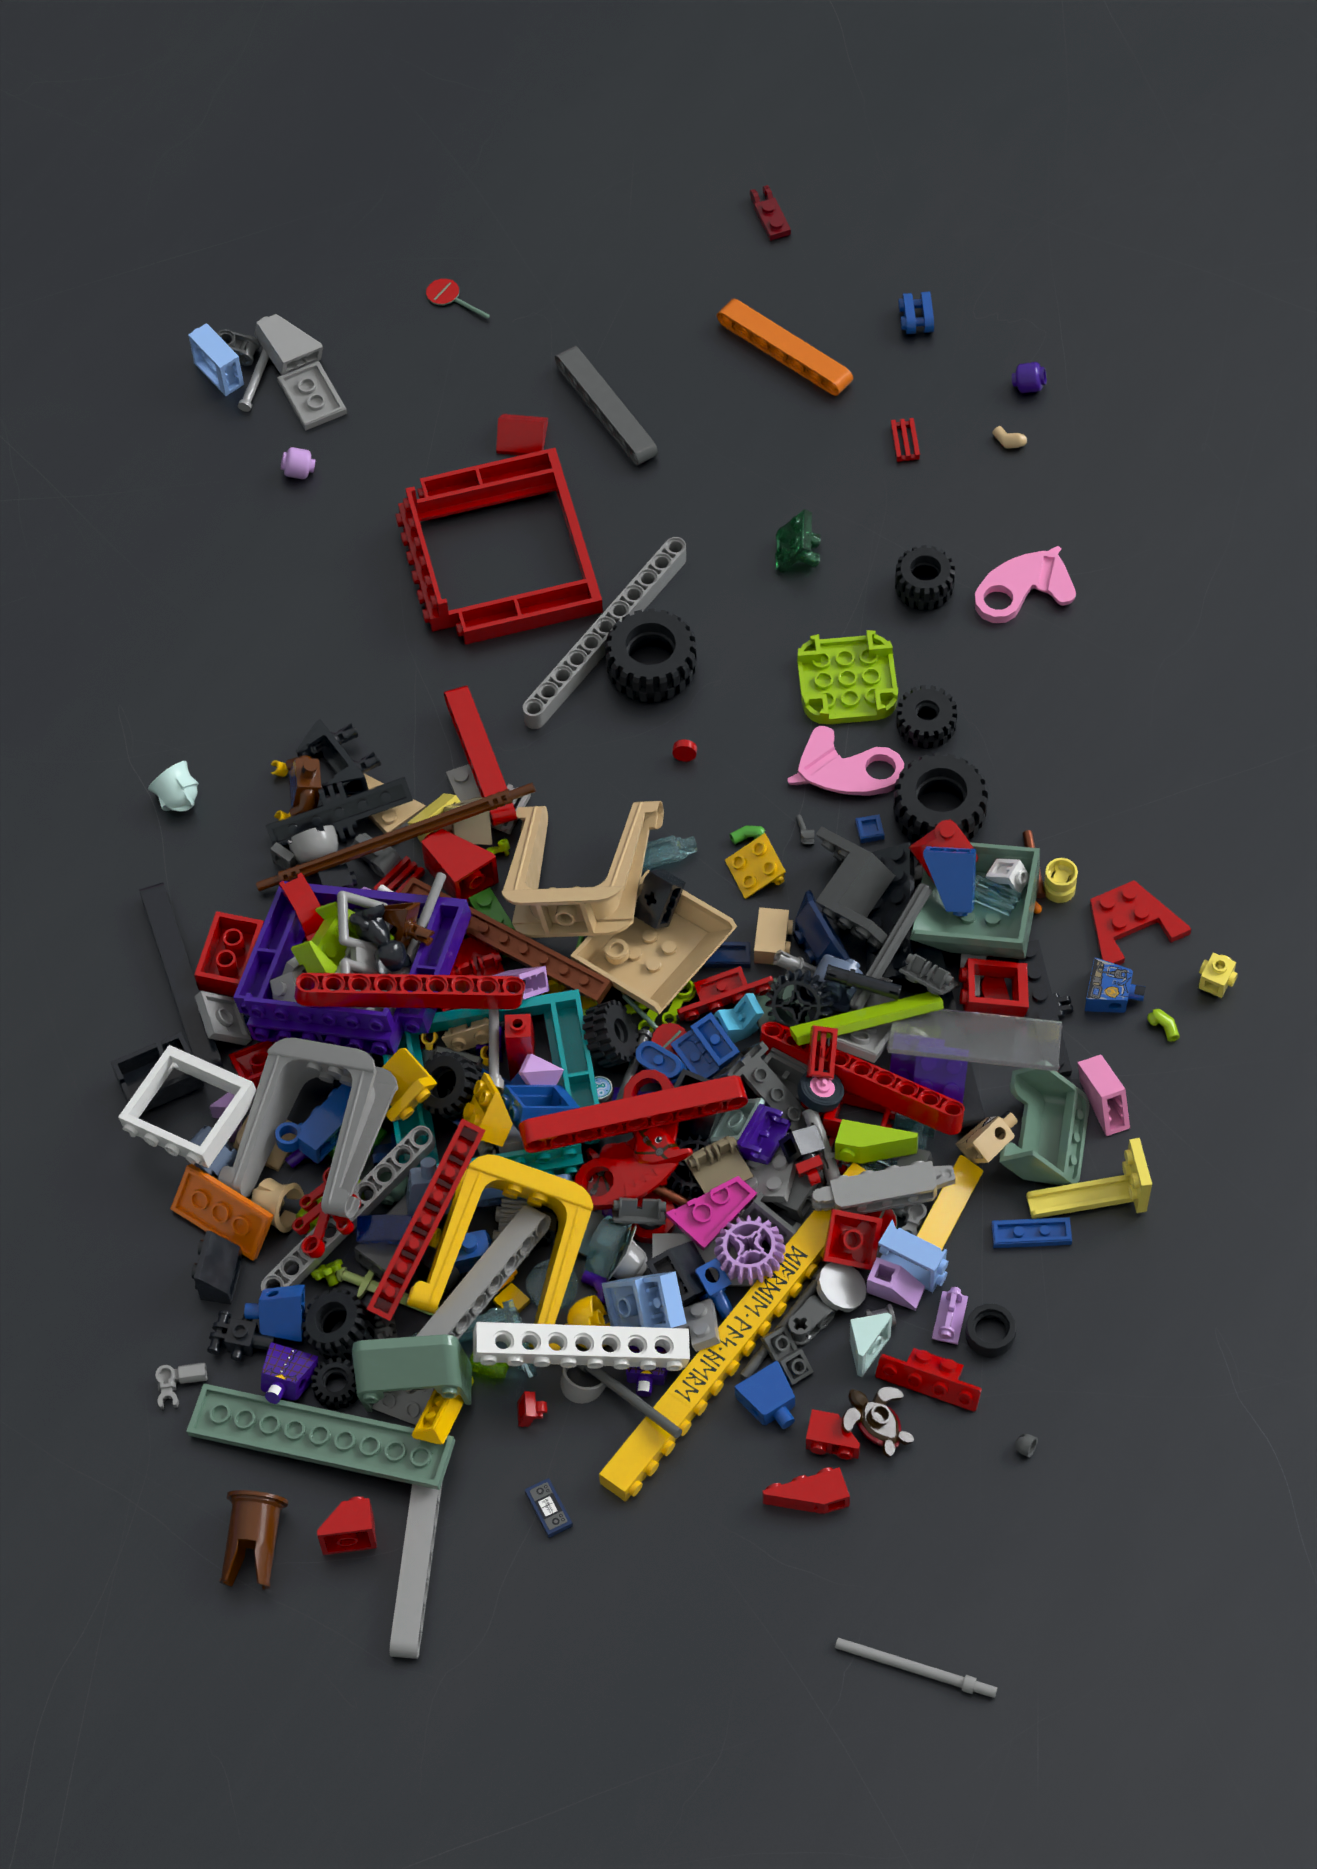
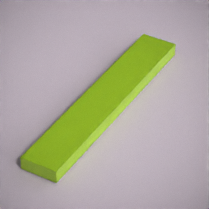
(870, 1016)

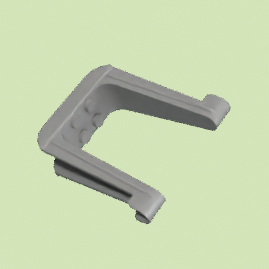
(286, 1070)

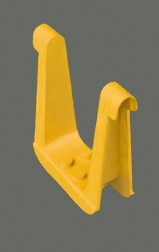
(564, 1197)

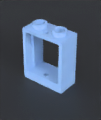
(216, 359)

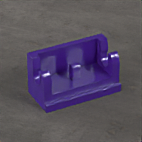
(762, 1134)

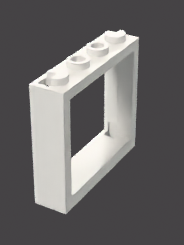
(206, 1153)

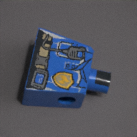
(1111, 988)

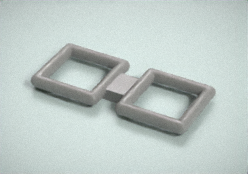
(361, 952)

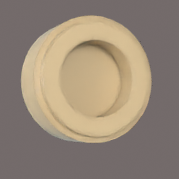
(616, 951)

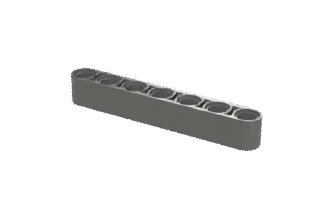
(606, 405)

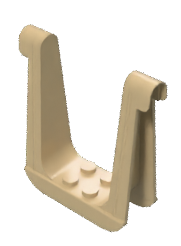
(578, 910)

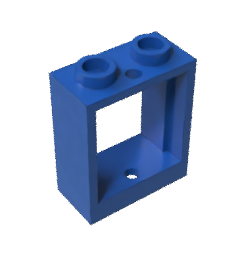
(535, 1101)

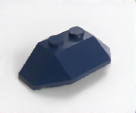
(816, 932)

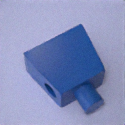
(472, 1249)
(280, 1312)
(768, 1396)

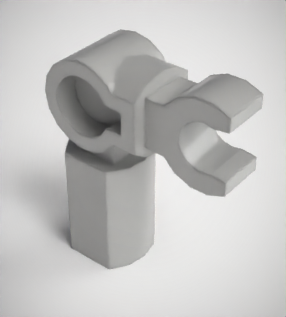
(915, 1216)
(168, 1377)

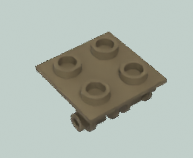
(718, 1164)

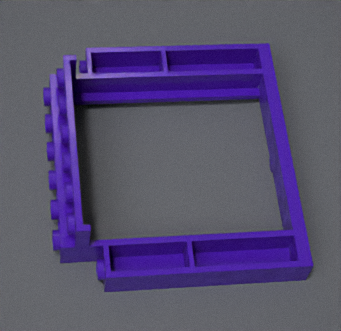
(342, 1026)

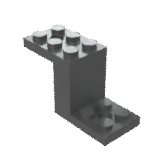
(854, 888)

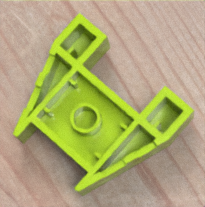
(324, 950)

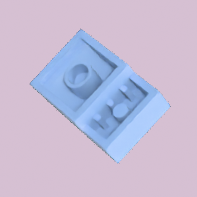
(645, 1301)

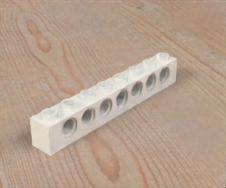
(673, 1340)

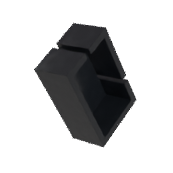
(135, 1067)

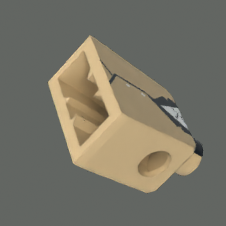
(988, 1138)

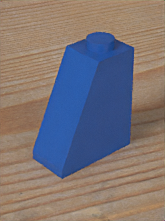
(954, 877)

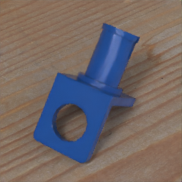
(716, 1290)

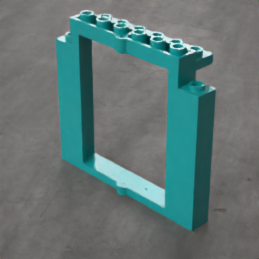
(568, 1051)

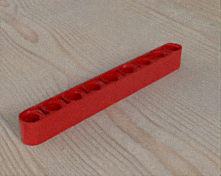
(398, 995)
(875, 1083)
(632, 1114)

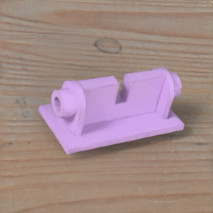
(950, 1316)

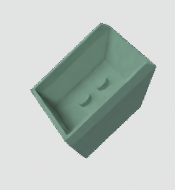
(985, 929)

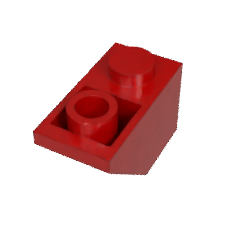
(827, 1436)

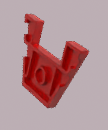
(1126, 912)

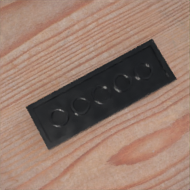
(891, 905)

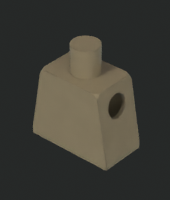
(473, 829)

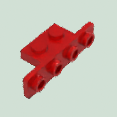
(722, 990)
(931, 1377)

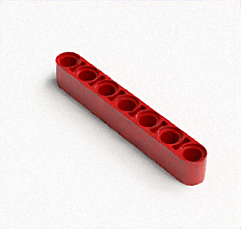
(478, 750)

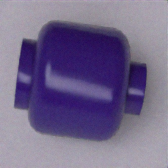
(1029, 377)

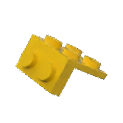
(413, 1084)

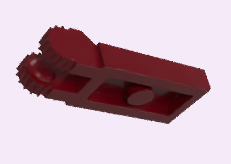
(770, 214)

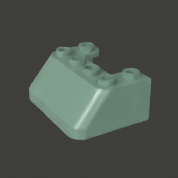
(1051, 1128)

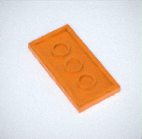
(222, 1210)

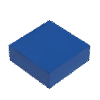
(869, 828)

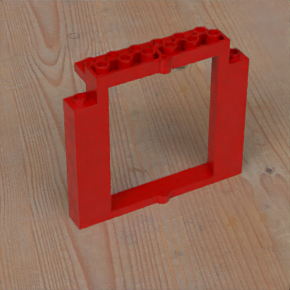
(483, 487)

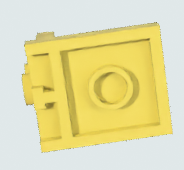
(1131, 1187)

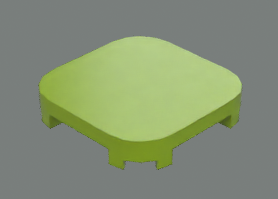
(847, 678)

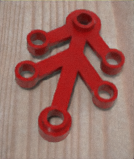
(313, 1244)

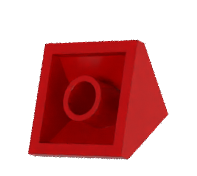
(520, 434)

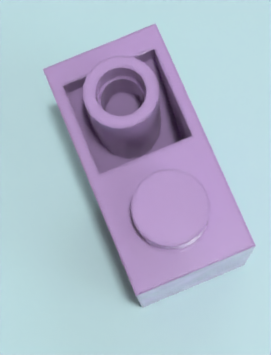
(894, 1284)

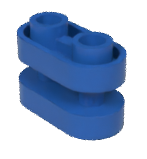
(907, 306)
(656, 1057)

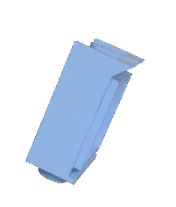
(915, 1255)

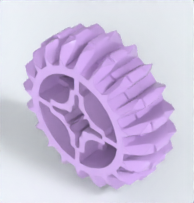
(749, 1236)

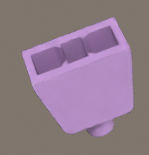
(535, 979)

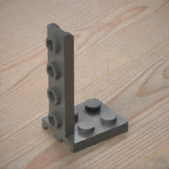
(765, 1084)

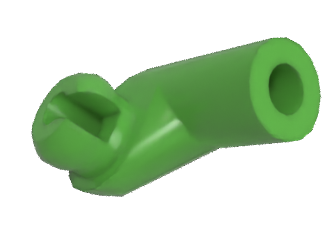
(746, 832)

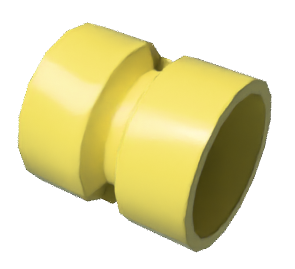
(1060, 880)

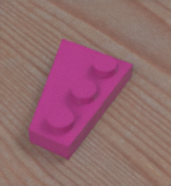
(708, 1214)

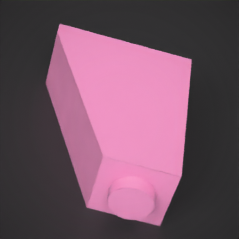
(1104, 1094)

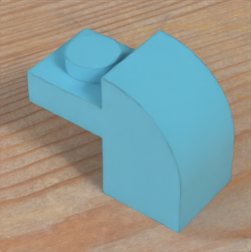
(742, 1019)

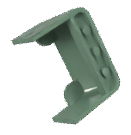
(411, 1365)

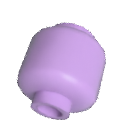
(297, 463)

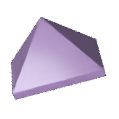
(539, 1071)

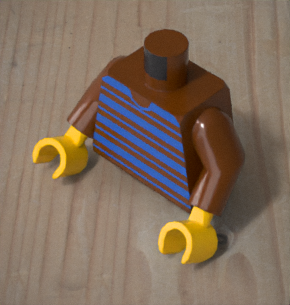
(303, 782)

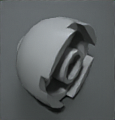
(313, 844)

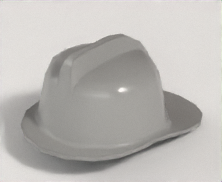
(632, 1260)

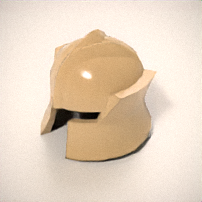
(271, 1197)

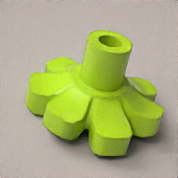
(328, 1272)

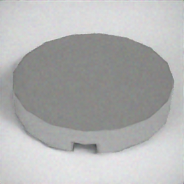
(841, 1287)

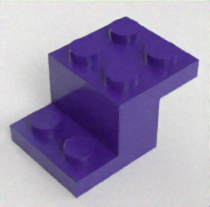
(937, 1074)

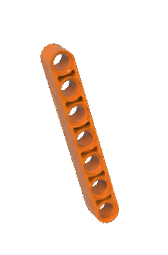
(785, 347)

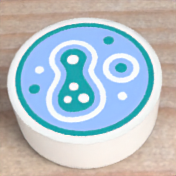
(604, 1088)

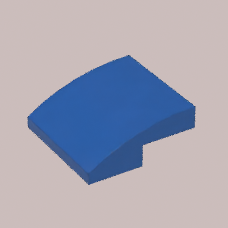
(705, 1047)

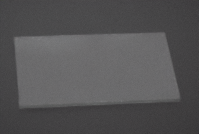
(979, 1038)

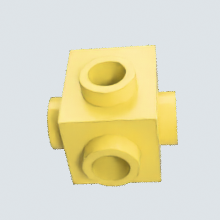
(1217, 974)

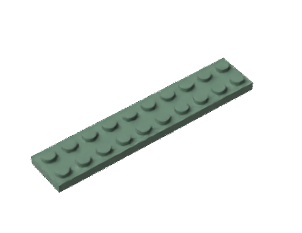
(319, 1436)

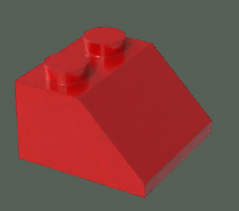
(348, 1528)

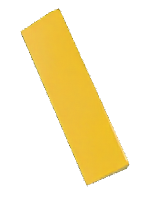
(950, 1203)
(438, 1418)

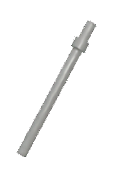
(968, 1683)

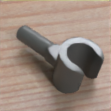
(807, 836)

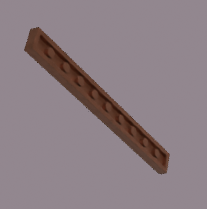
(527, 951)

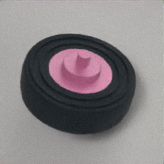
(820, 1094)

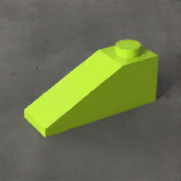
(869, 1143)

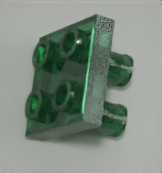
(795, 542)

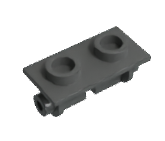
(626, 1211)

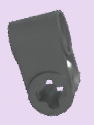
(240, 345)
(809, 1320)

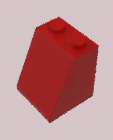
(466, 865)

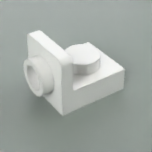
(1009, 872)

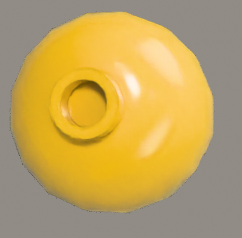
(587, 1312)

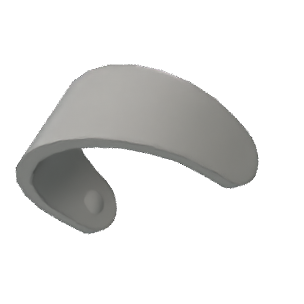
(578, 1393)

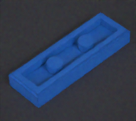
(1031, 1232)

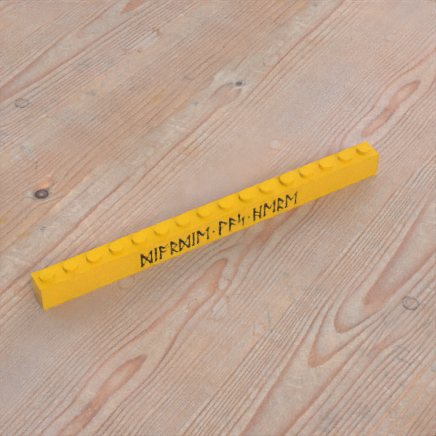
(713, 1364)

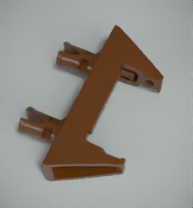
(404, 918)

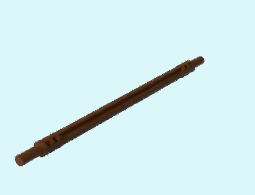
(397, 836)

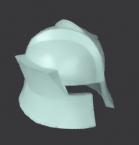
(175, 788)

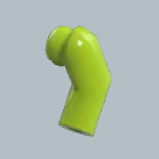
(1166, 1021)

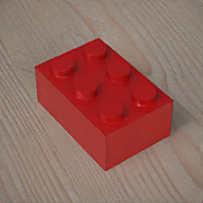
(226, 952)

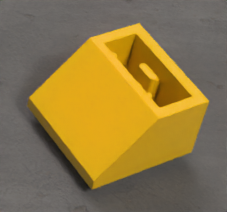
(488, 1112)

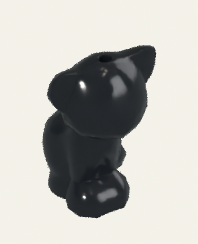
(371, 927)

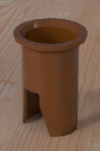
(254, 1527)

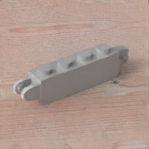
(884, 1188)

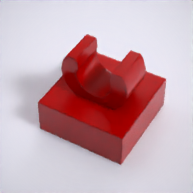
(810, 1168)
(529, 1409)

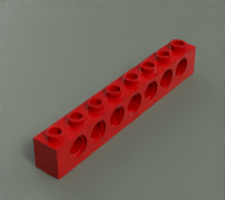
(426, 1219)

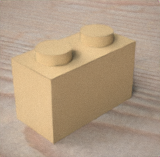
(772, 934)

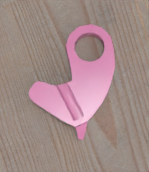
(1018, 576)
(827, 770)

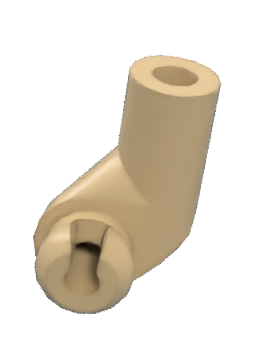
(1009, 440)

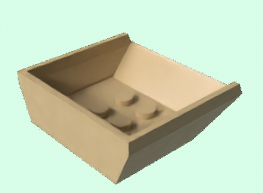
(660, 958)

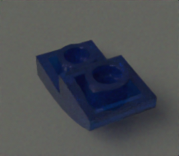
(381, 1228)

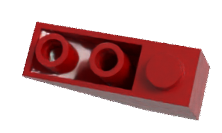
(815, 1493)

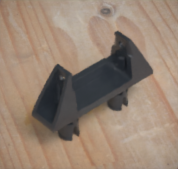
(348, 771)

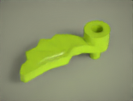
(503, 846)

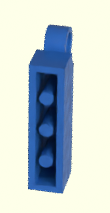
(320, 1131)

